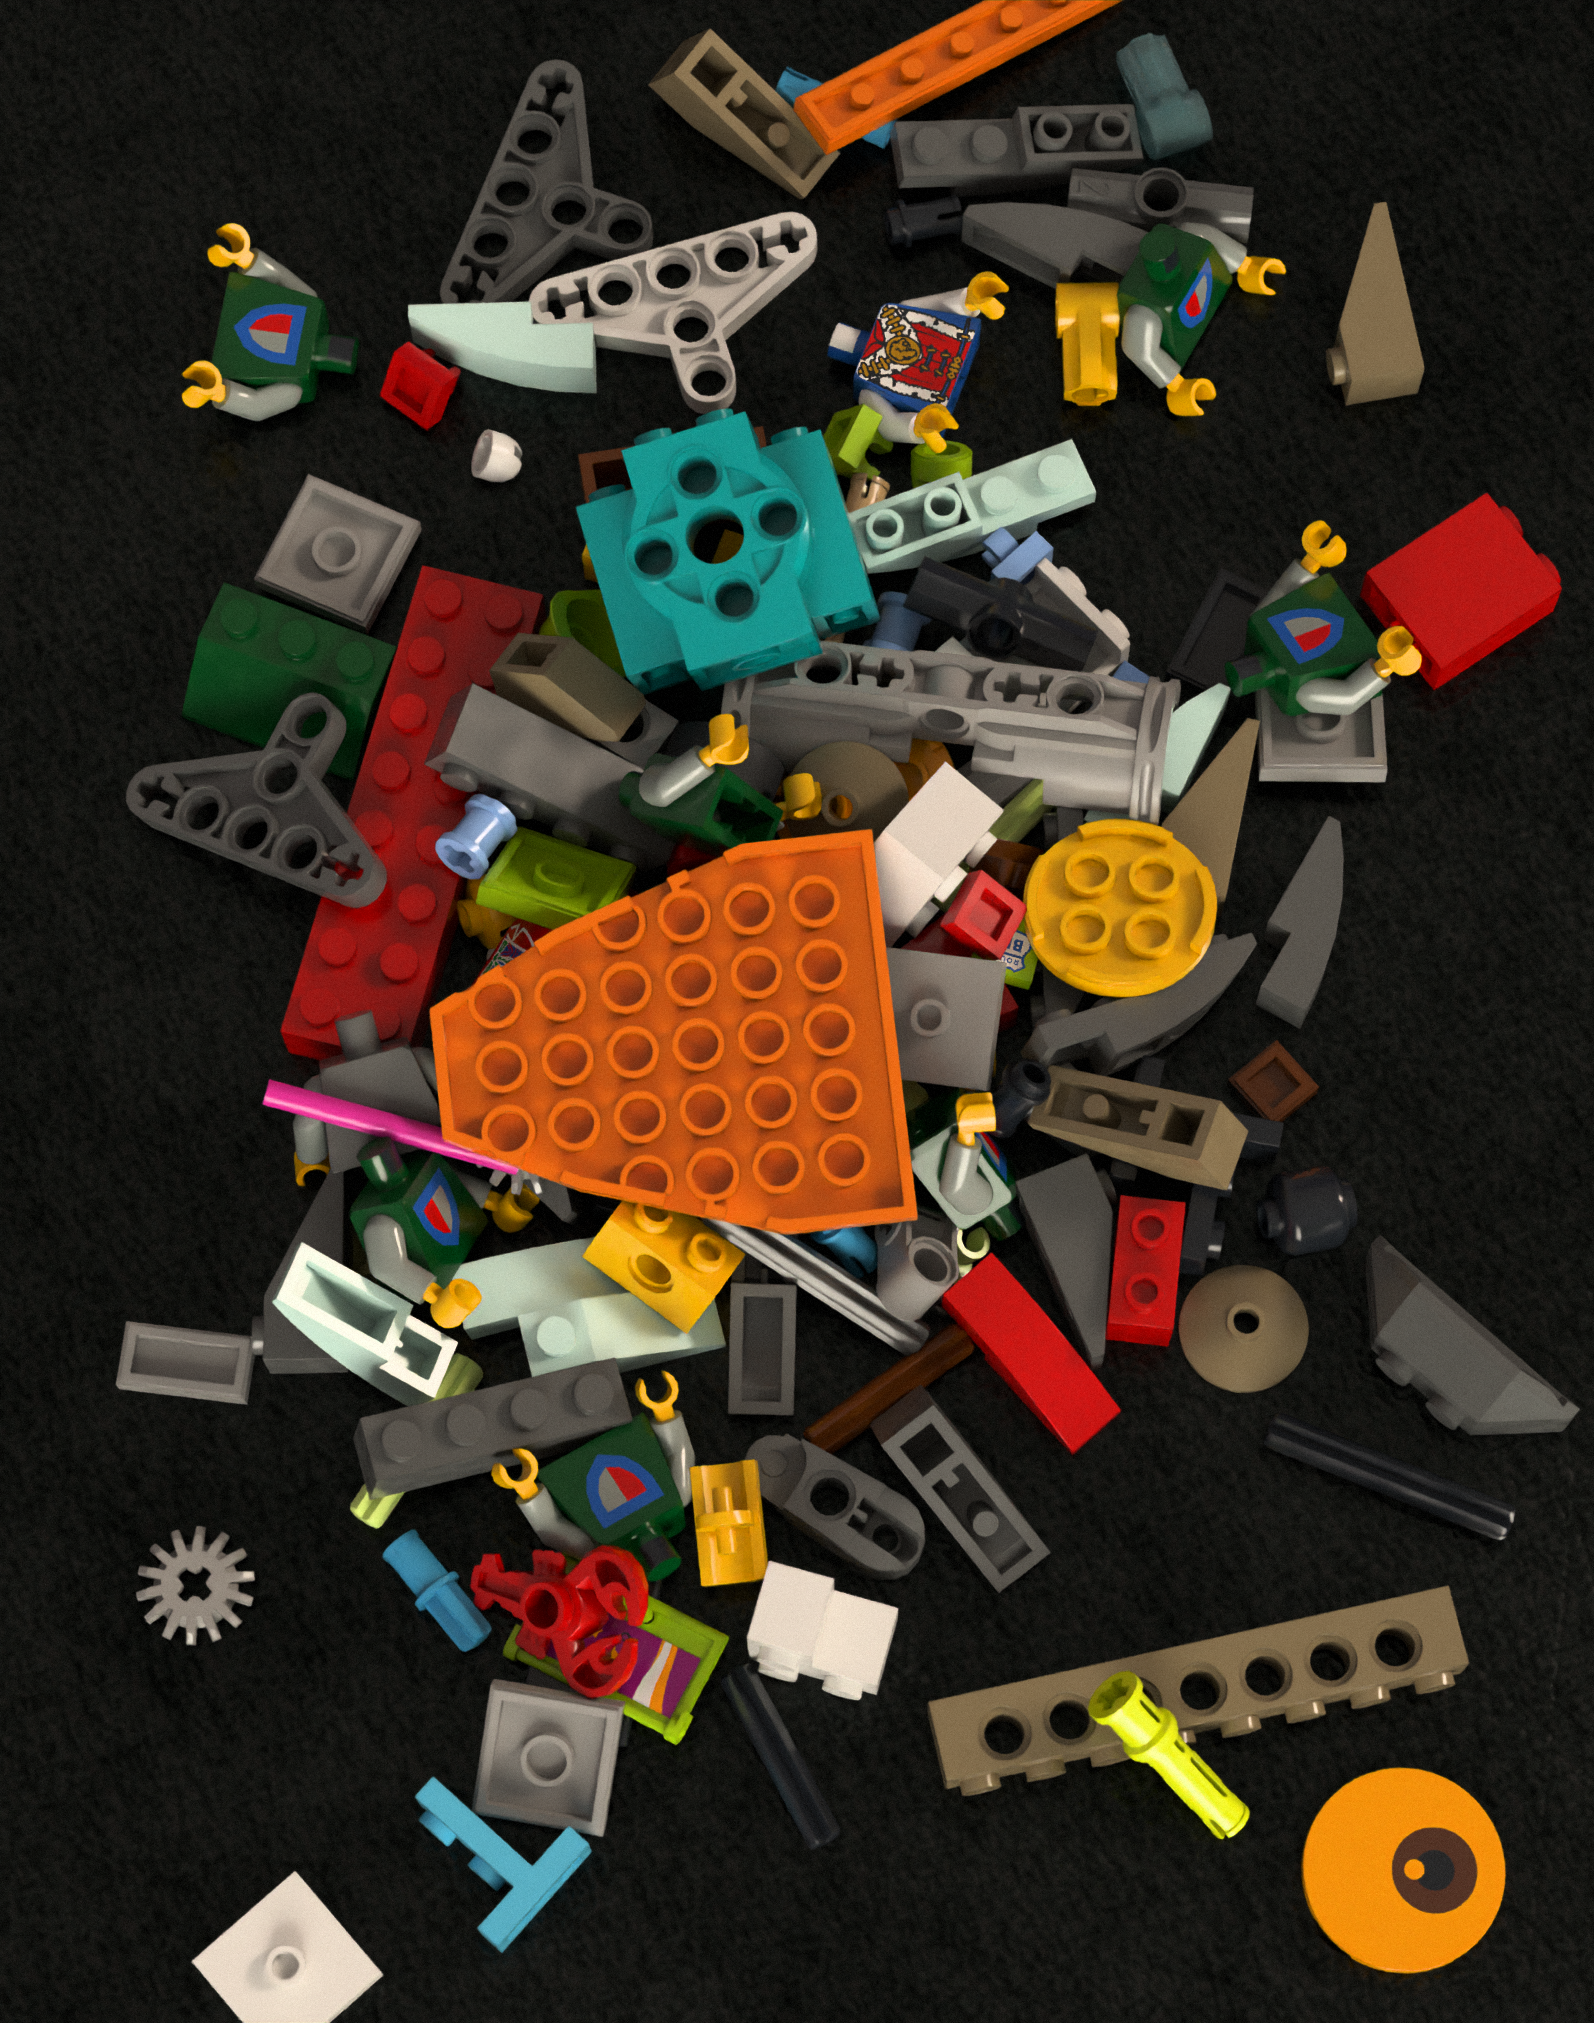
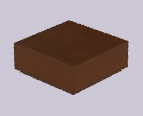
(1273, 1084)

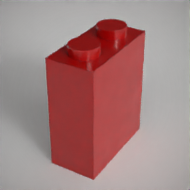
(1463, 588)

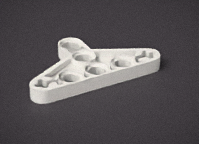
(715, 296)

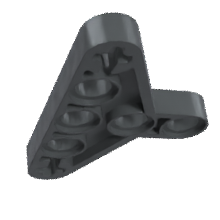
(552, 177)
(245, 797)

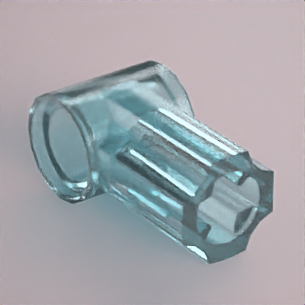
(1167, 111)

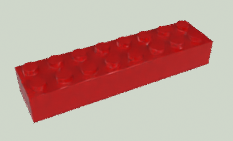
(398, 946)

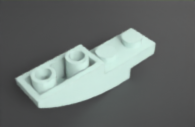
(958, 515)

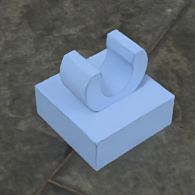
(1015, 560)

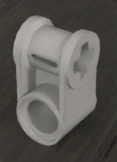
(916, 1262)

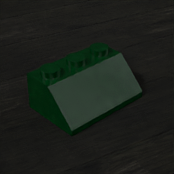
(265, 655)

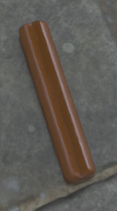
(868, 1403)

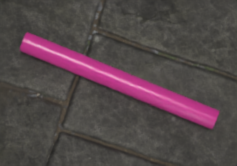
(370, 1122)

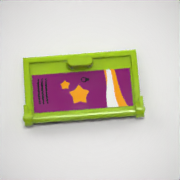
(670, 1670)

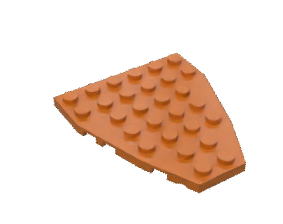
(699, 1047)

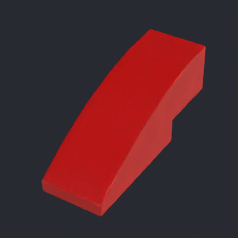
(1030, 1353)

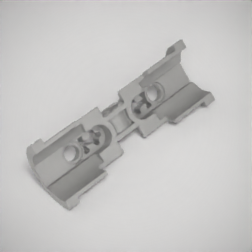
(1088, 760)

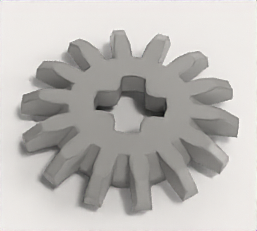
(195, 1612)

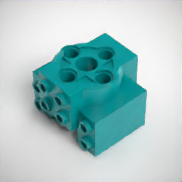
(739, 616)

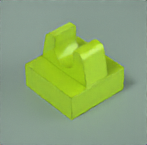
(850, 436)

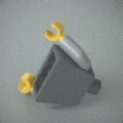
(371, 1074)

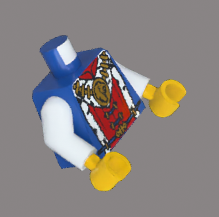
(918, 359)

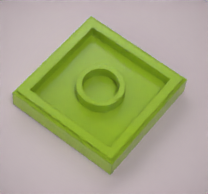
(552, 880)

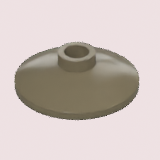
(860, 775)
(1238, 1359)

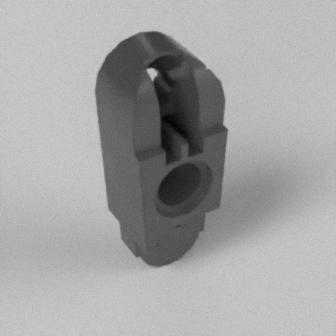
(797, 1469)

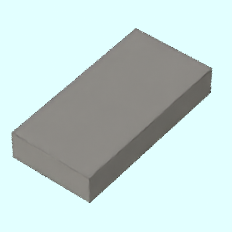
(186, 1363)

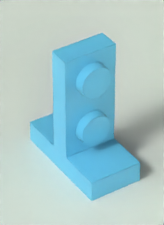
(501, 1864)

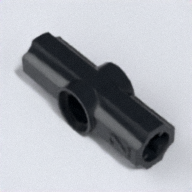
(999, 617)

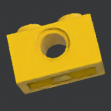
(664, 1260)

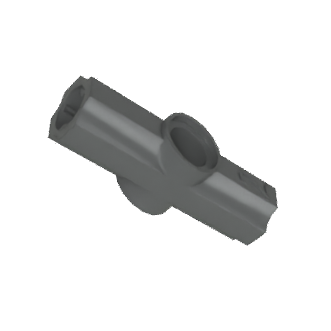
(1126, 196)

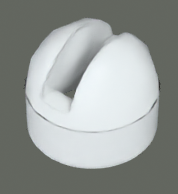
(496, 457)

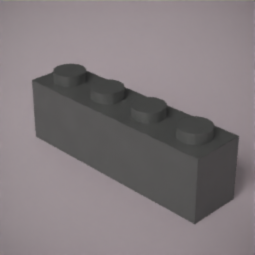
(542, 775)
(481, 1427)

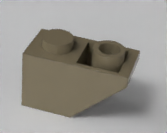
(566, 686)

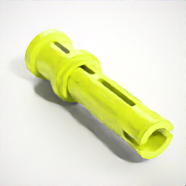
(1153, 1738)

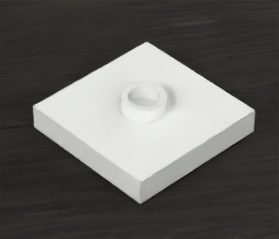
(287, 1960)

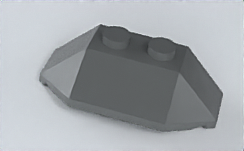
(1452, 1356)

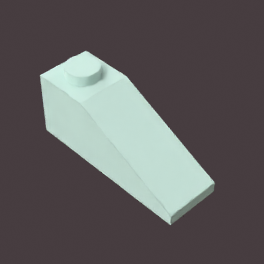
(612, 1328)

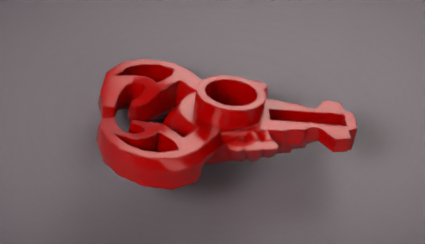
(570, 1610)

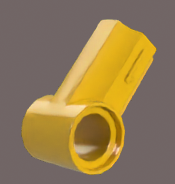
(1088, 327)

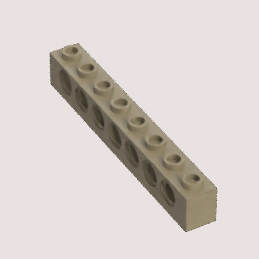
(1421, 1620)

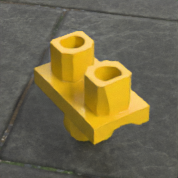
(729, 1523)

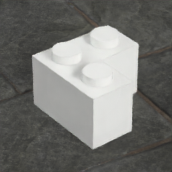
(925, 846)
(819, 1632)

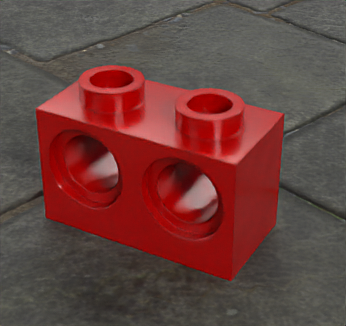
(1144, 1270)

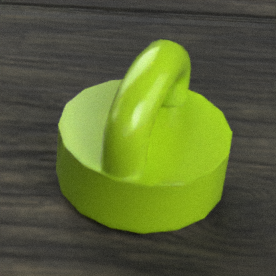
(931, 466)

